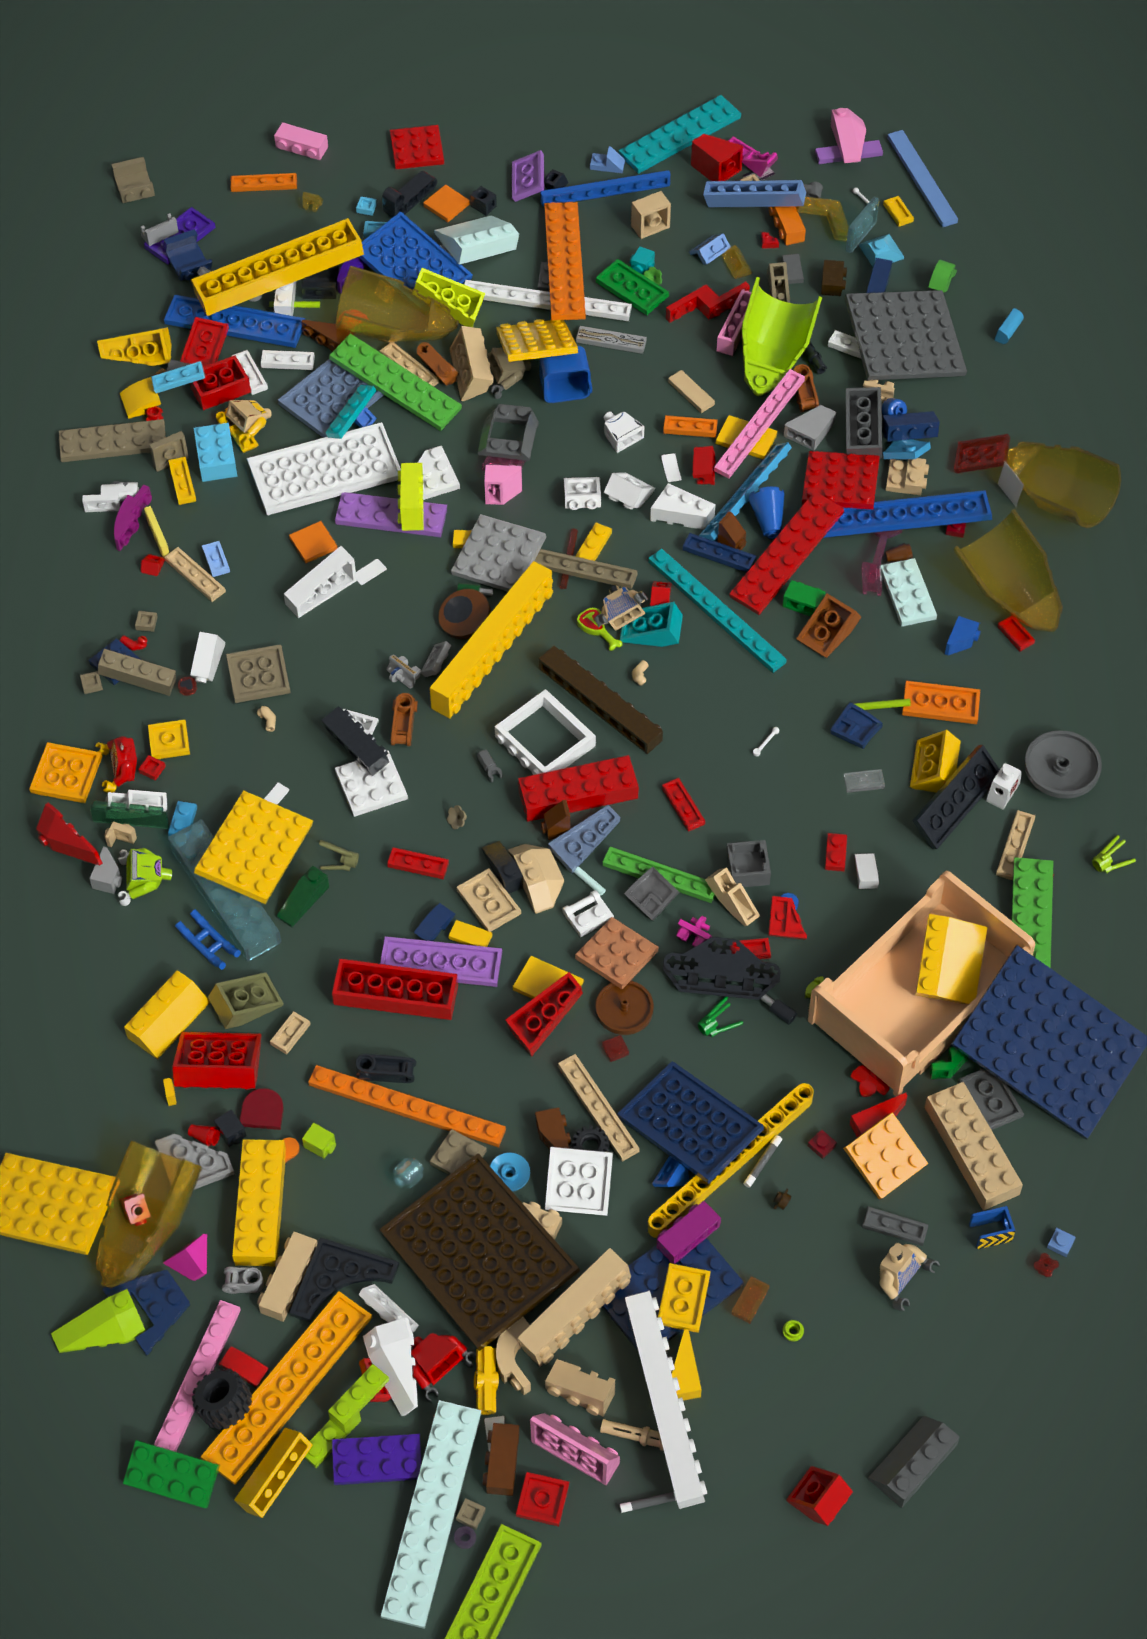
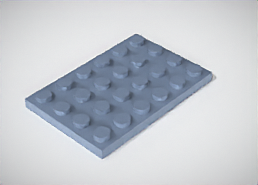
(322, 396)

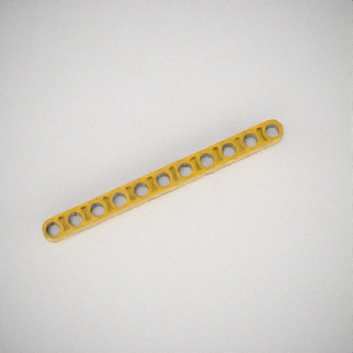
(699, 1194)

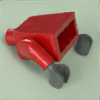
(435, 1358)

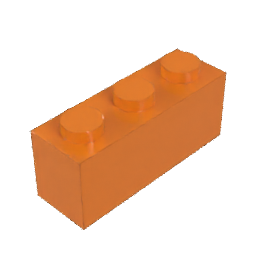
(789, 224)

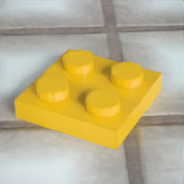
(169, 739)

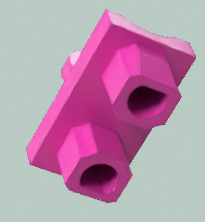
(687, 929)

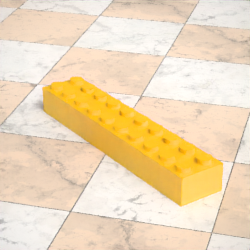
(277, 267)
(491, 640)

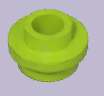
(793, 1324)

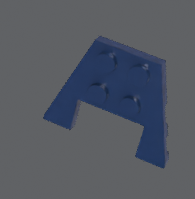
(159, 1299)

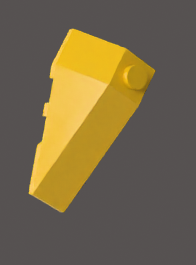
(145, 347)

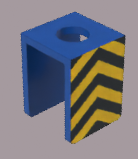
(990, 1216)

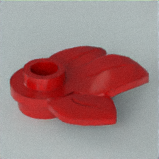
(869, 1082)

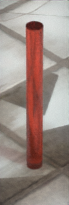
(570, 551)

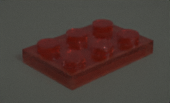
(982, 453)

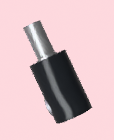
(780, 1009)

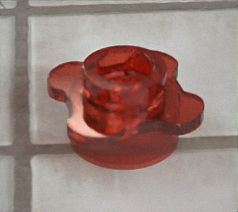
(1042, 1269)

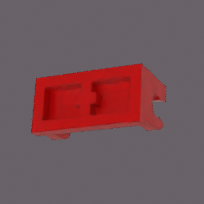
(703, 464)

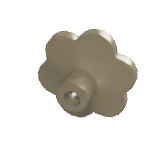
(456, 817)

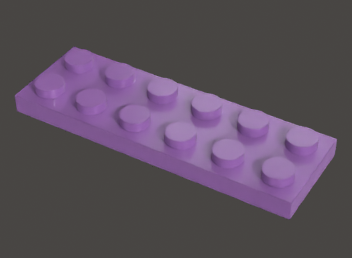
(382, 514)
(472, 963)

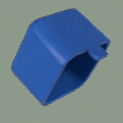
(565, 377)

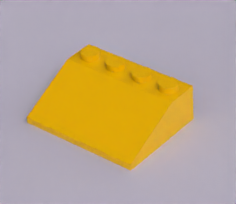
(951, 959)

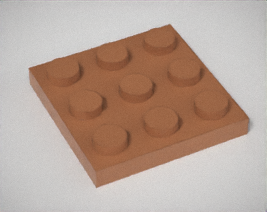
(616, 953)

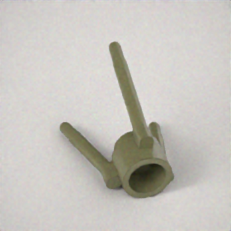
(349, 858)

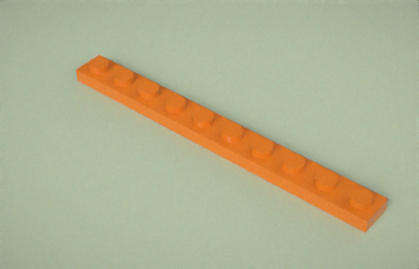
(407, 1106)

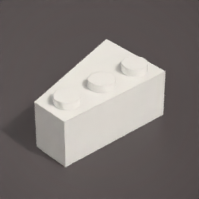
(683, 508)

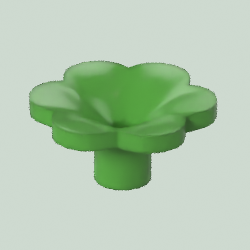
(654, 275)

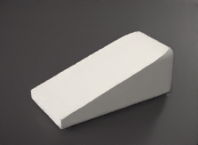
(866, 871)

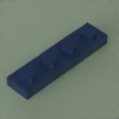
(719, 552)

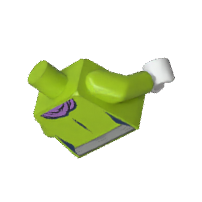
(142, 873)

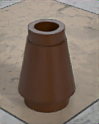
(899, 553)

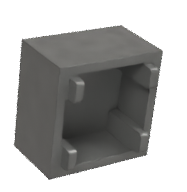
(749, 863)

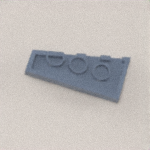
(582, 839)

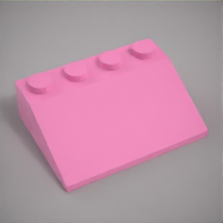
(574, 1447)

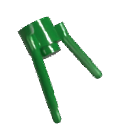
(708, 1024)

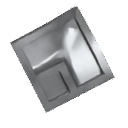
(652, 893)

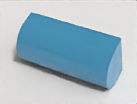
(1009, 326)

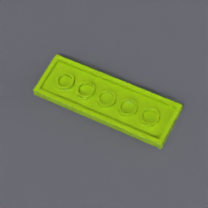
(495, 1586)

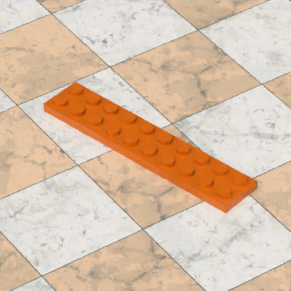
(564, 261)

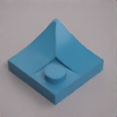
(906, 449)

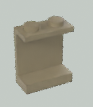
(132, 180)

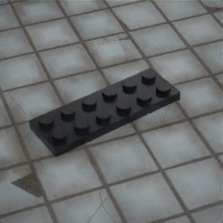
(956, 797)

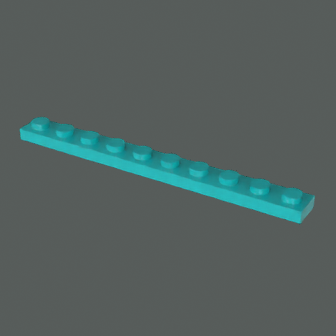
(717, 610)

